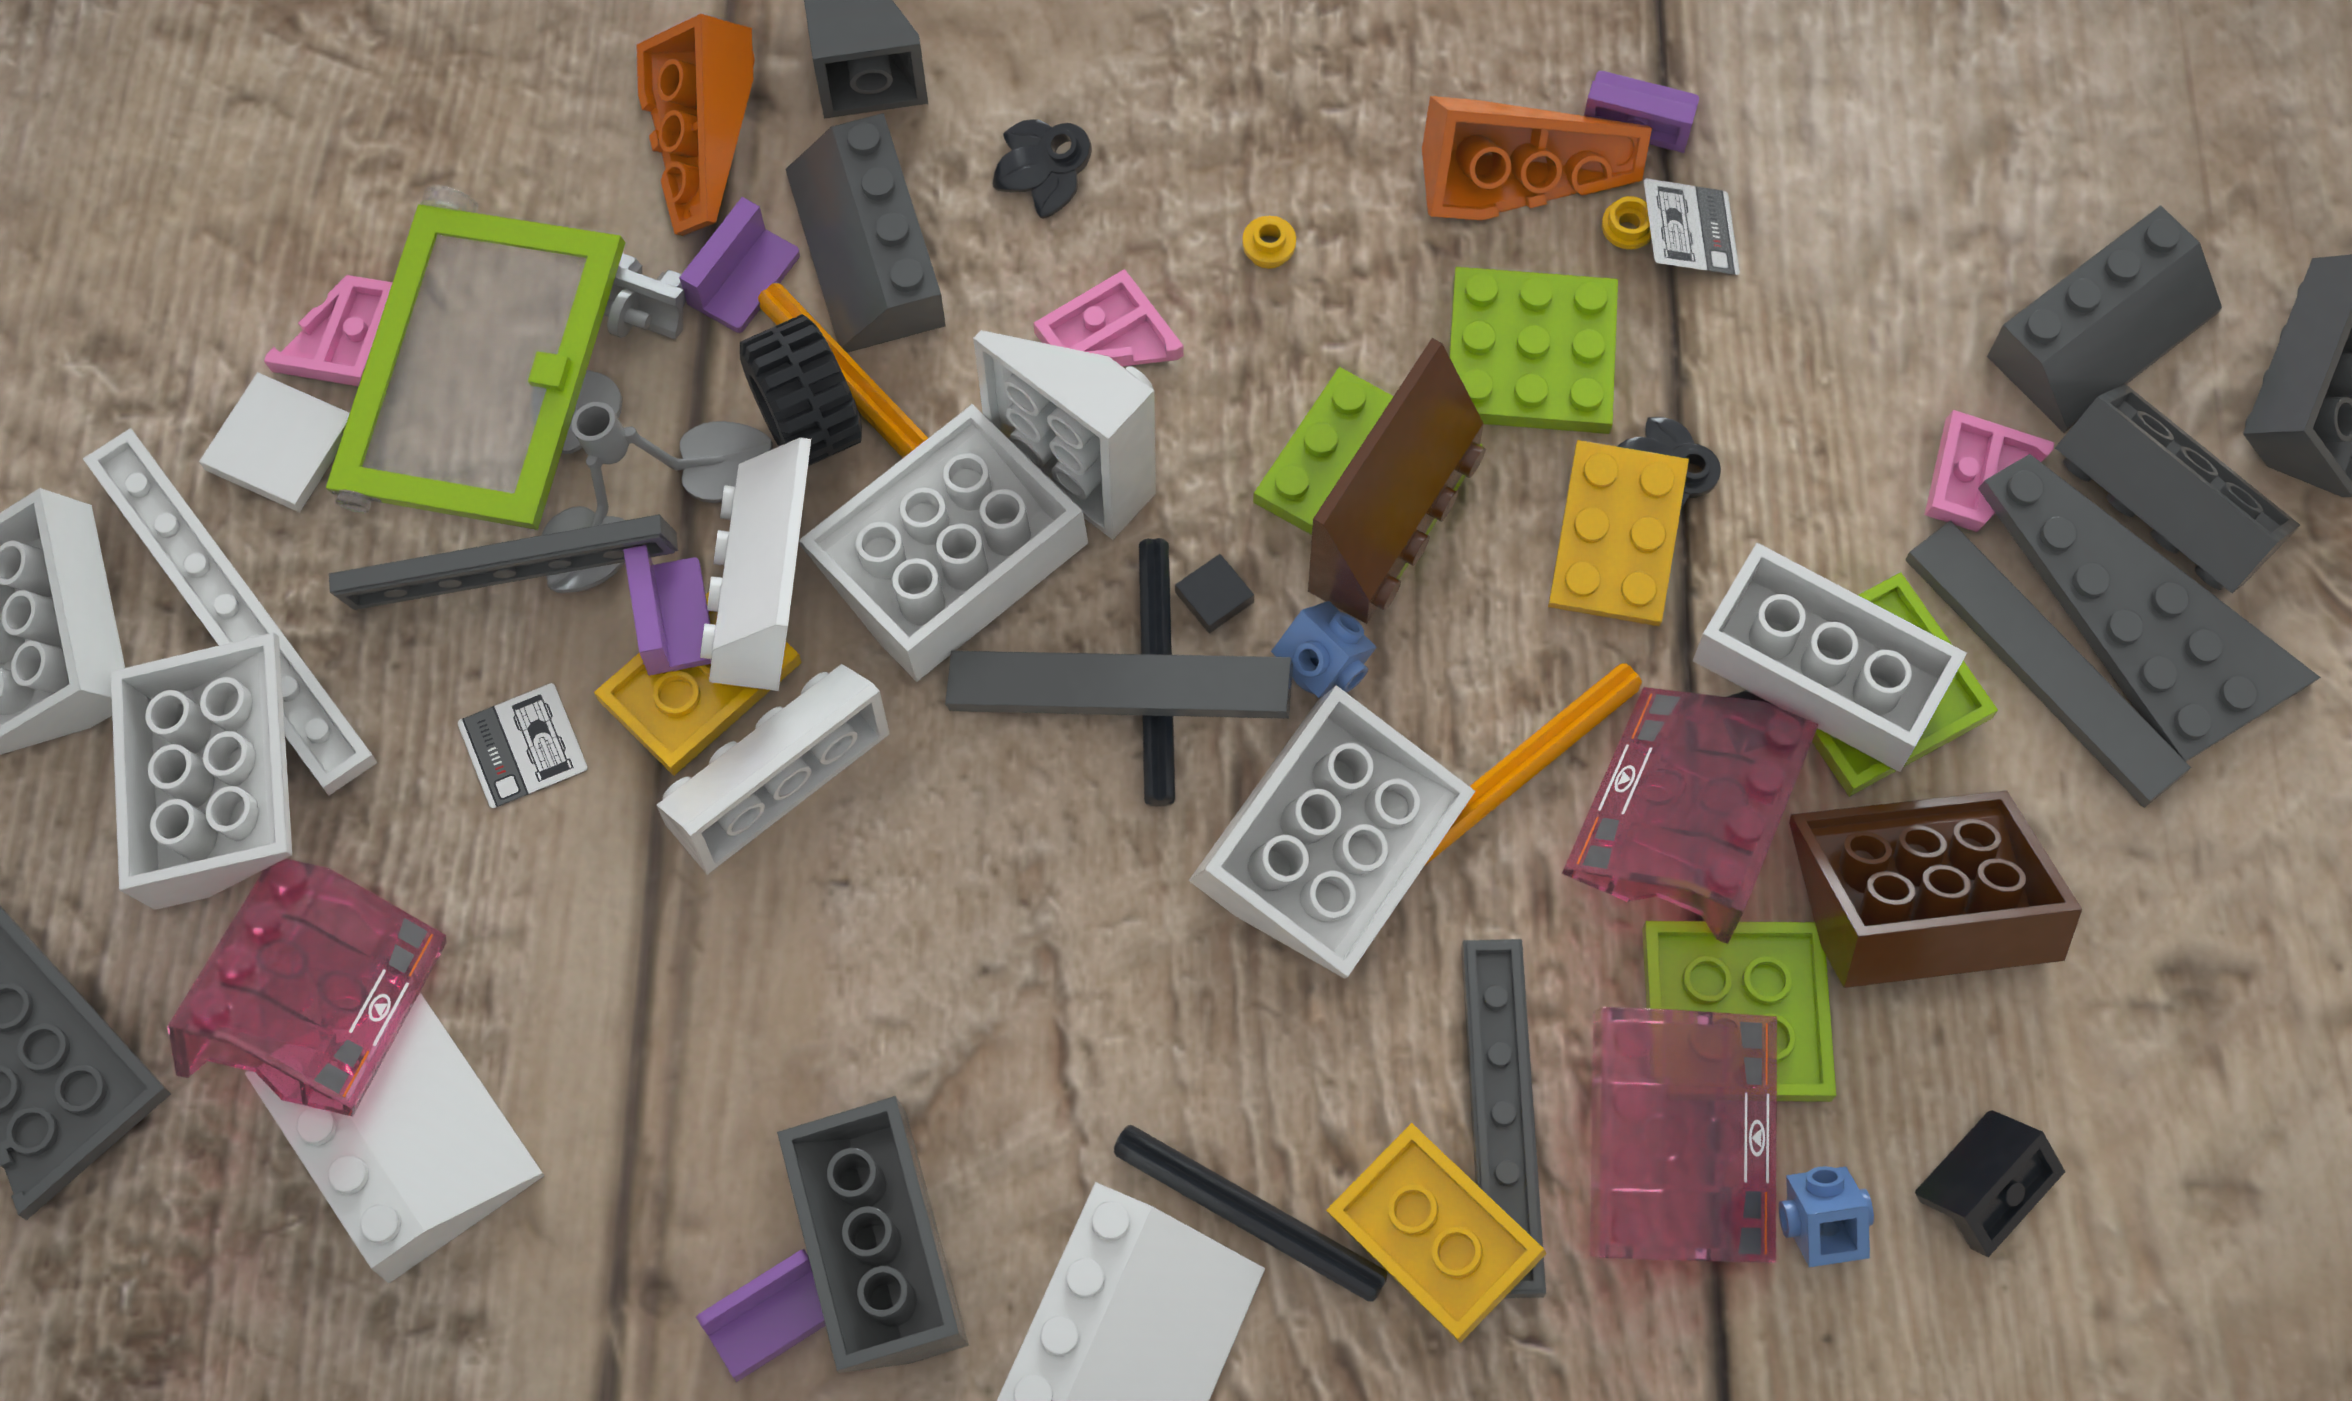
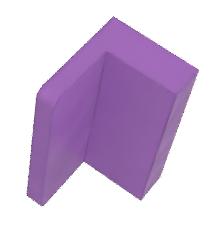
(1644, 103)
(736, 267)
(667, 610)
(765, 1316)

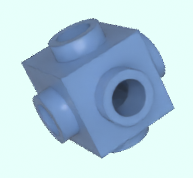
(1325, 649)
(1827, 1216)

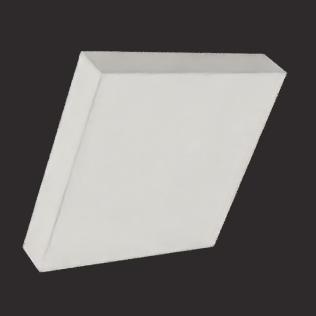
(277, 442)

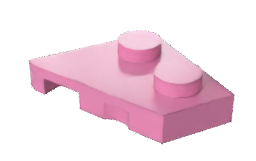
(1112, 322)
(335, 334)
(1969, 455)

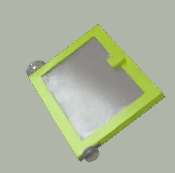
(475, 364)

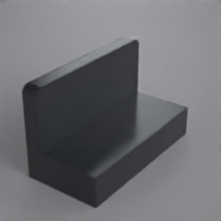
(1992, 1179)

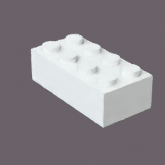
(1828, 656)

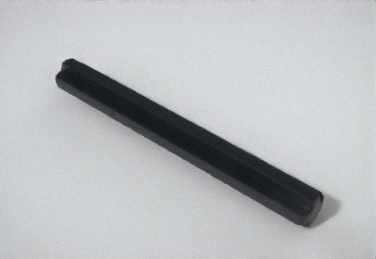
(1156, 640)
(1250, 1213)

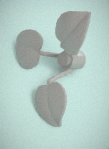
(708, 461)

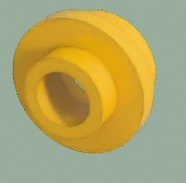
(1630, 210)
(1269, 254)

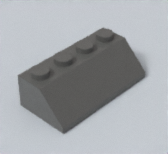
(865, 236)
(2108, 319)
(2306, 394)
(2175, 488)
(872, 1238)

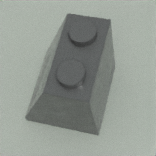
(864, 56)

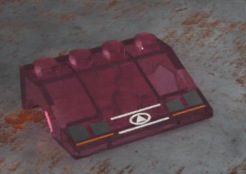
(1692, 803)
(306, 987)
(1683, 1135)

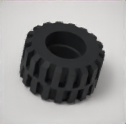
(801, 388)

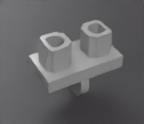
(645, 301)

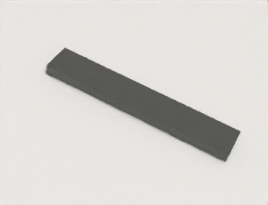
(501, 562)
(2048, 664)
(1120, 684)
(1503, 1088)

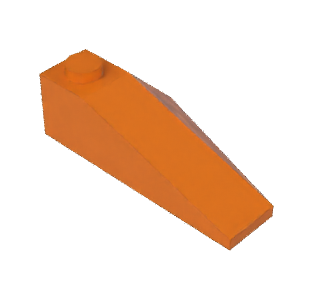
(697, 93)
(1510, 156)

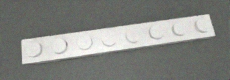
(226, 603)

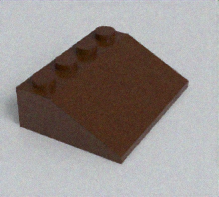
(1395, 488)
(1932, 889)

